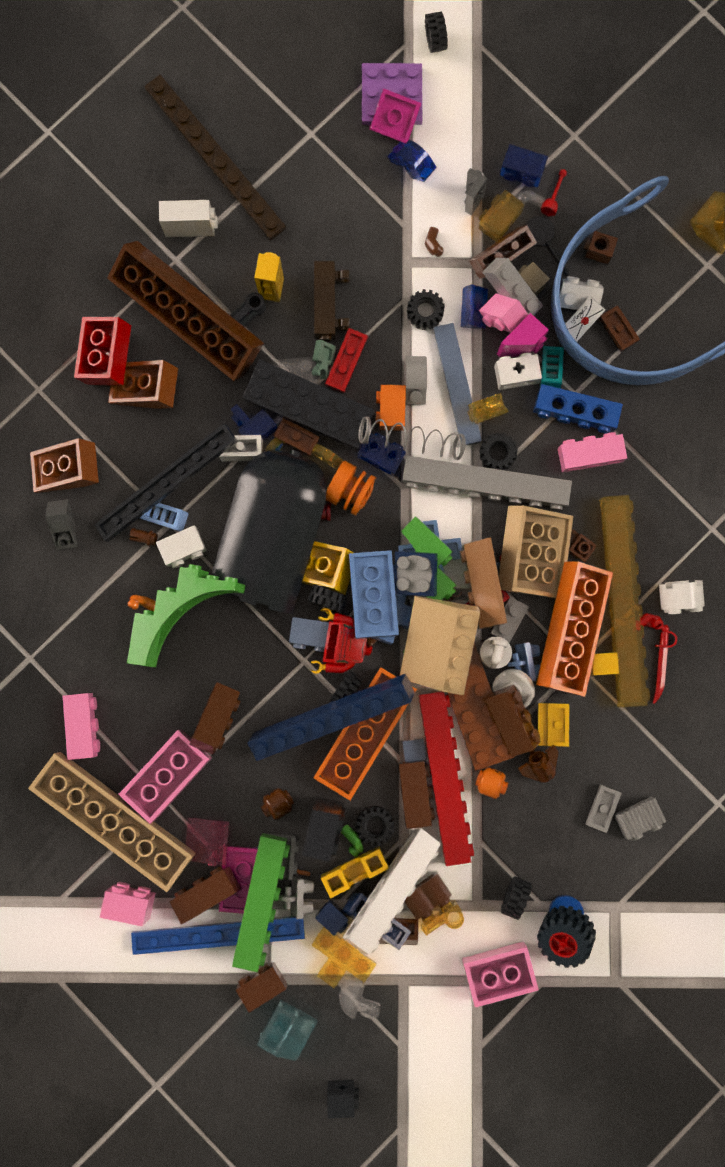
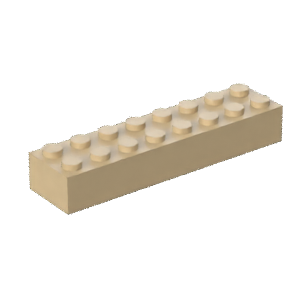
(112, 821)

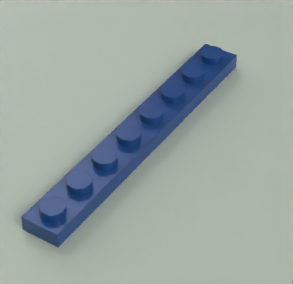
(209, 936)

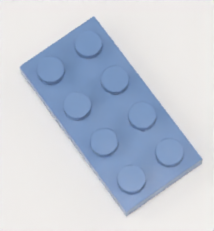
(373, 594)

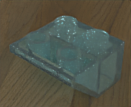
(286, 1031)

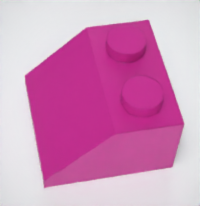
(525, 338)

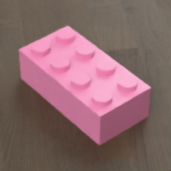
(164, 776)

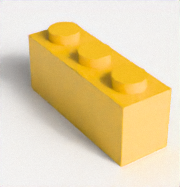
(269, 276)

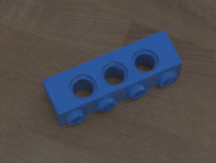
(609, 410)

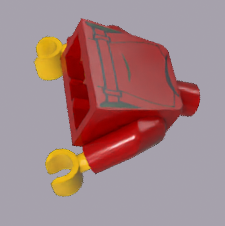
(341, 645)

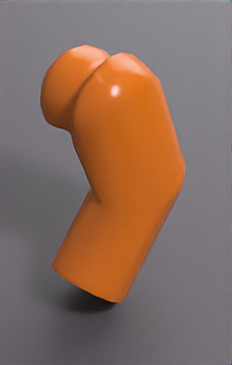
(136, 600)

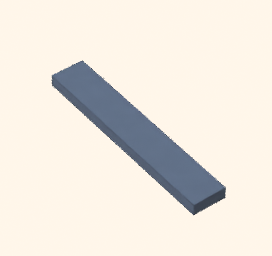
(456, 381)

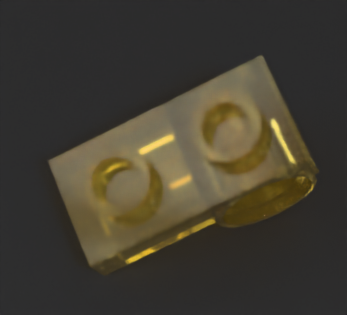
(441, 917)

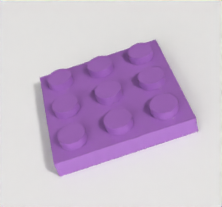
(396, 77)

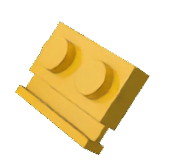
(553, 724)

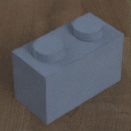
(308, 633)

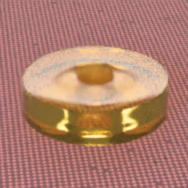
(327, 456)

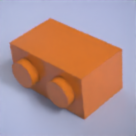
(392, 406)

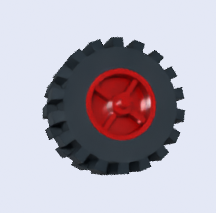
(566, 936)

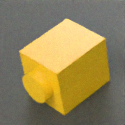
(605, 664)

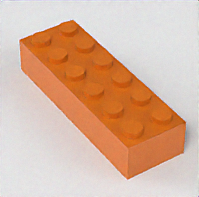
(574, 628)
(358, 747)

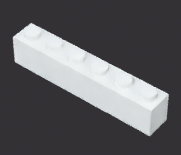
(391, 891)

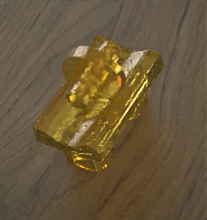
(487, 409)

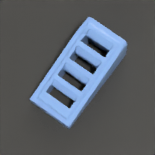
(176, 520)

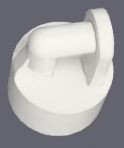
(495, 652)

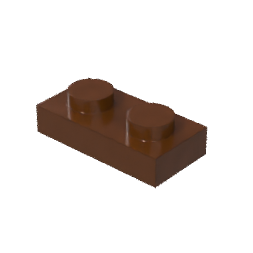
(619, 328)
(296, 437)

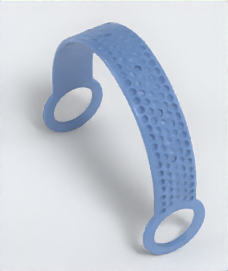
(578, 353)

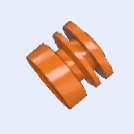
(350, 488)

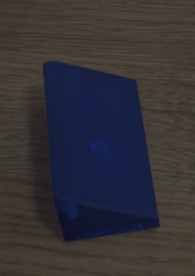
(473, 300)

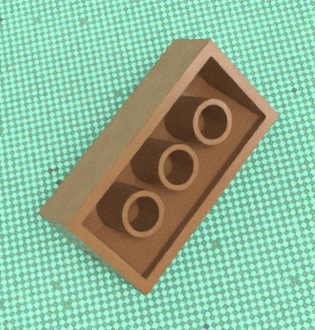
(483, 582)

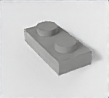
(514, 613)
(603, 808)

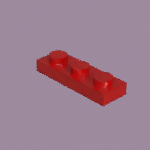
(346, 360)

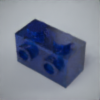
(383, 458)

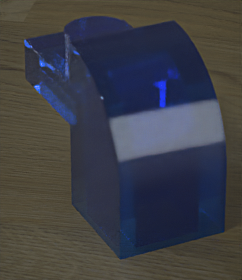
(413, 159)
(260, 424)

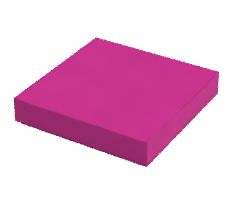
(395, 116)

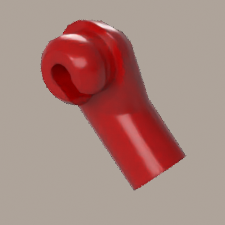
(651, 621)

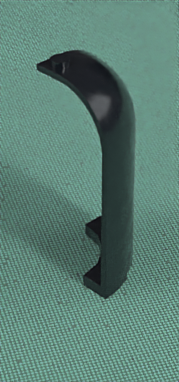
(272, 528)

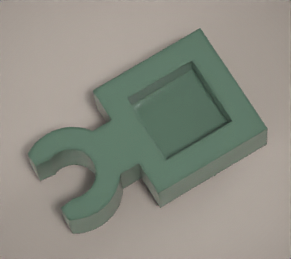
(324, 356)

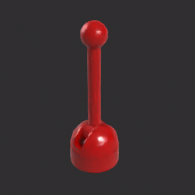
(550, 206)

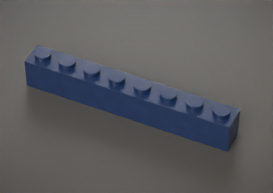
(331, 717)

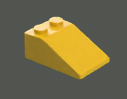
(328, 567)

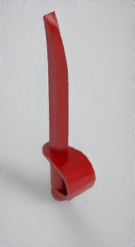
(662, 660)

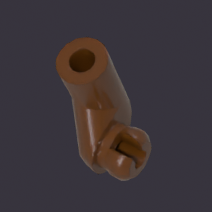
(432, 244)

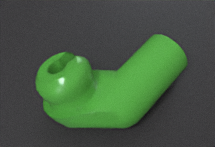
(353, 838)

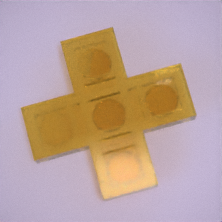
(341, 958)

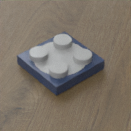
(415, 573)

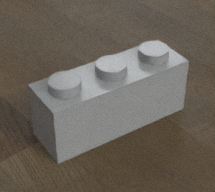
(510, 283)

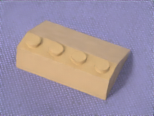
(534, 550)
(440, 644)

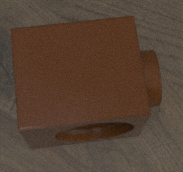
(606, 241)

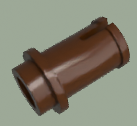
(149, 538)

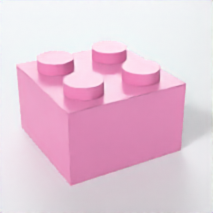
(127, 904)

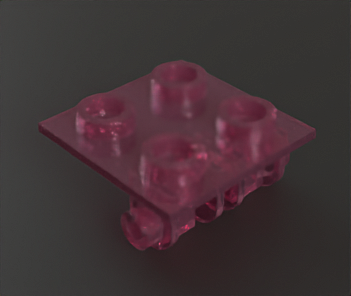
(208, 840)

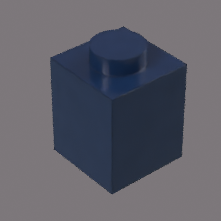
(332, 918)

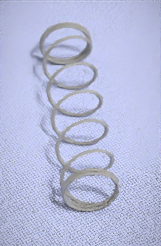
(368, 431)

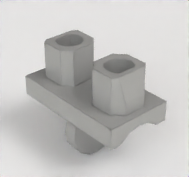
(294, 897)

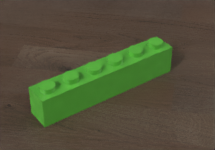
(259, 902)

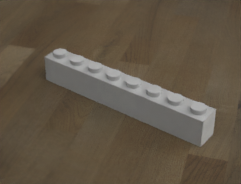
(486, 482)

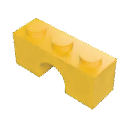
(361, 867)

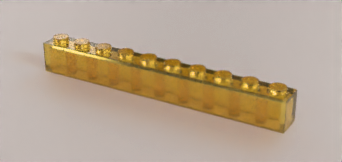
(623, 601)

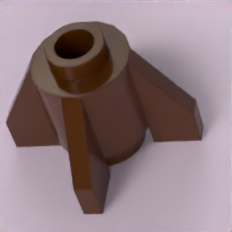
(541, 765)

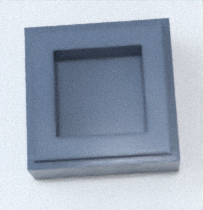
(414, 750)

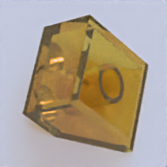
(710, 222)

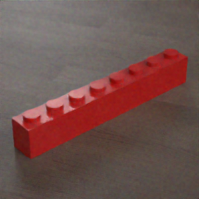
(444, 778)

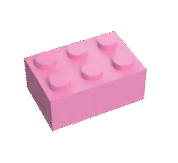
(500, 974)

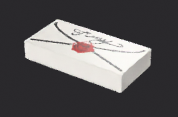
(584, 318)

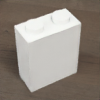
(187, 218)

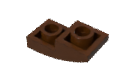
(581, 546)

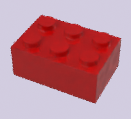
(102, 351)

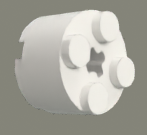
(682, 595)

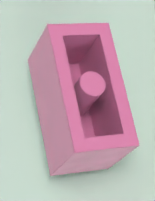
(503, 313)

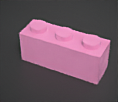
(592, 452)
(81, 726)

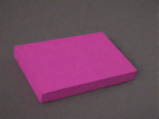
(241, 862)

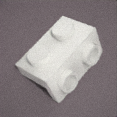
(575, 292)

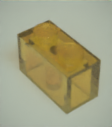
(500, 216)

